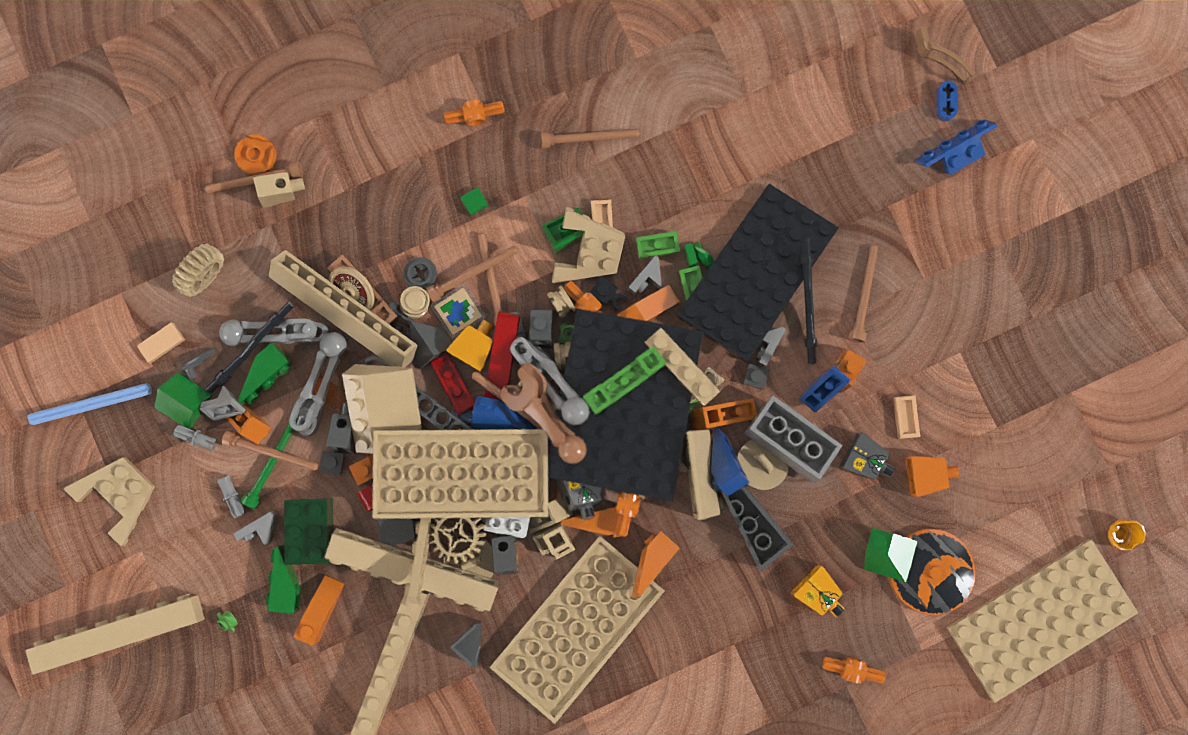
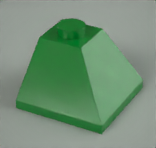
(889, 554)

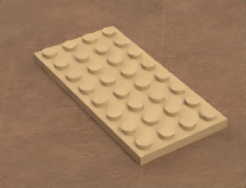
(460, 473)
(1042, 620)
(575, 630)

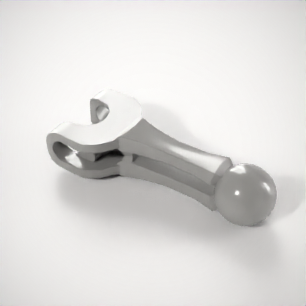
(293, 330)
(309, 406)
(574, 409)

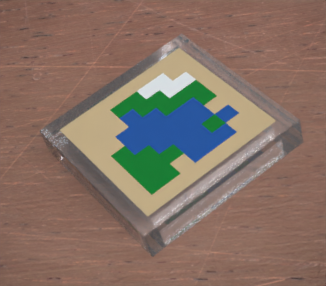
(458, 311)

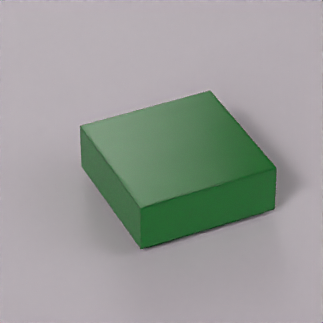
(474, 201)
(690, 255)

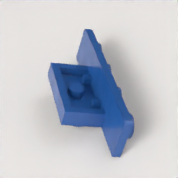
(960, 149)

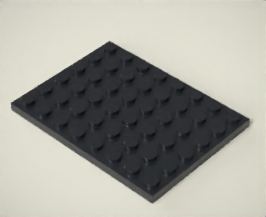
(641, 436)

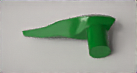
(702, 255)

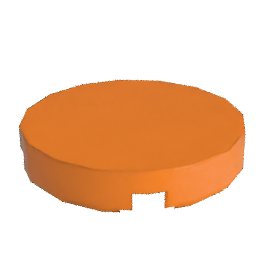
(255, 154)

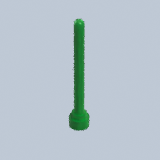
(251, 498)

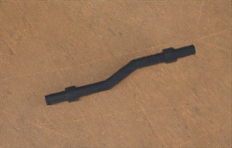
(806, 259)
(274, 320)

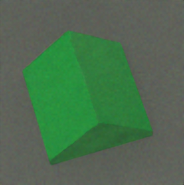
(560, 237)
(181, 400)

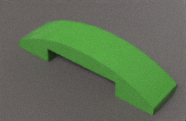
(624, 380)

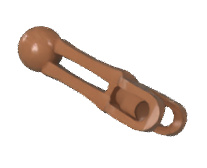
(536, 404)

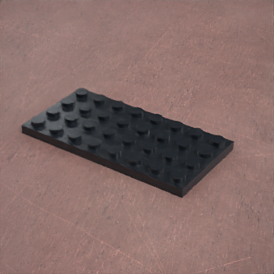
(756, 273)

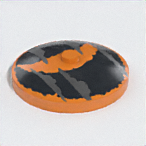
(939, 573)

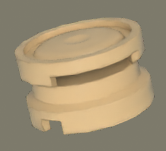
(414, 302)
(561, 302)
(561, 355)

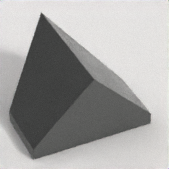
(431, 343)
(468, 645)

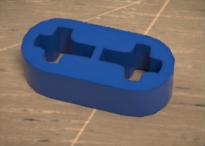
(942, 101)

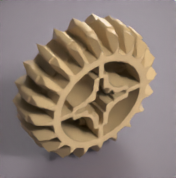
(197, 270)
(450, 552)

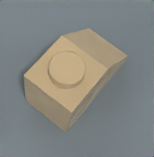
(556, 512)

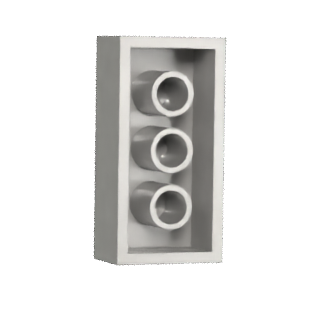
(793, 439)

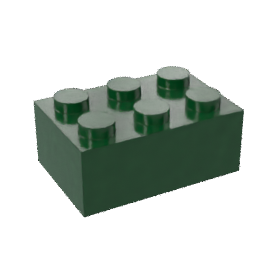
(307, 530)

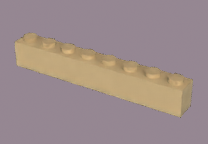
(342, 310)
(393, 563)
(115, 634)
(389, 666)

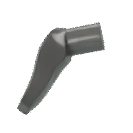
(401, 317)
(188, 366)

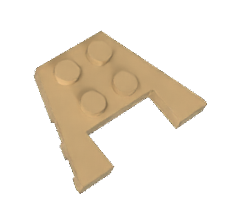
(598, 250)
(123, 488)

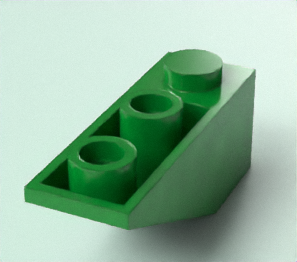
(264, 370)
(284, 588)

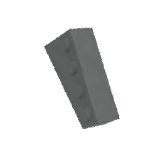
(758, 528)

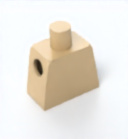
(271, 190)

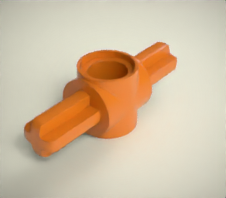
(474, 112)
(583, 301)
(626, 507)
(853, 670)

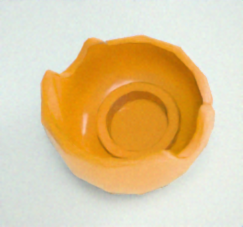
(1126, 534)

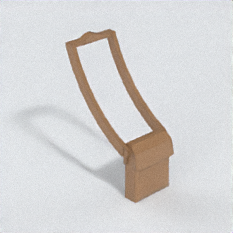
(925, 48)

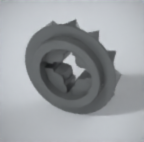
(423, 264)

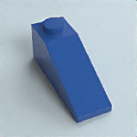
(824, 388)
(495, 415)
(725, 465)

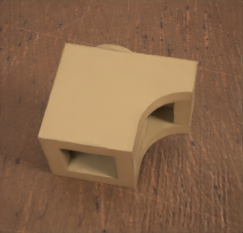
(554, 540)

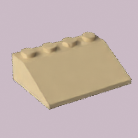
(380, 401)
(698, 460)

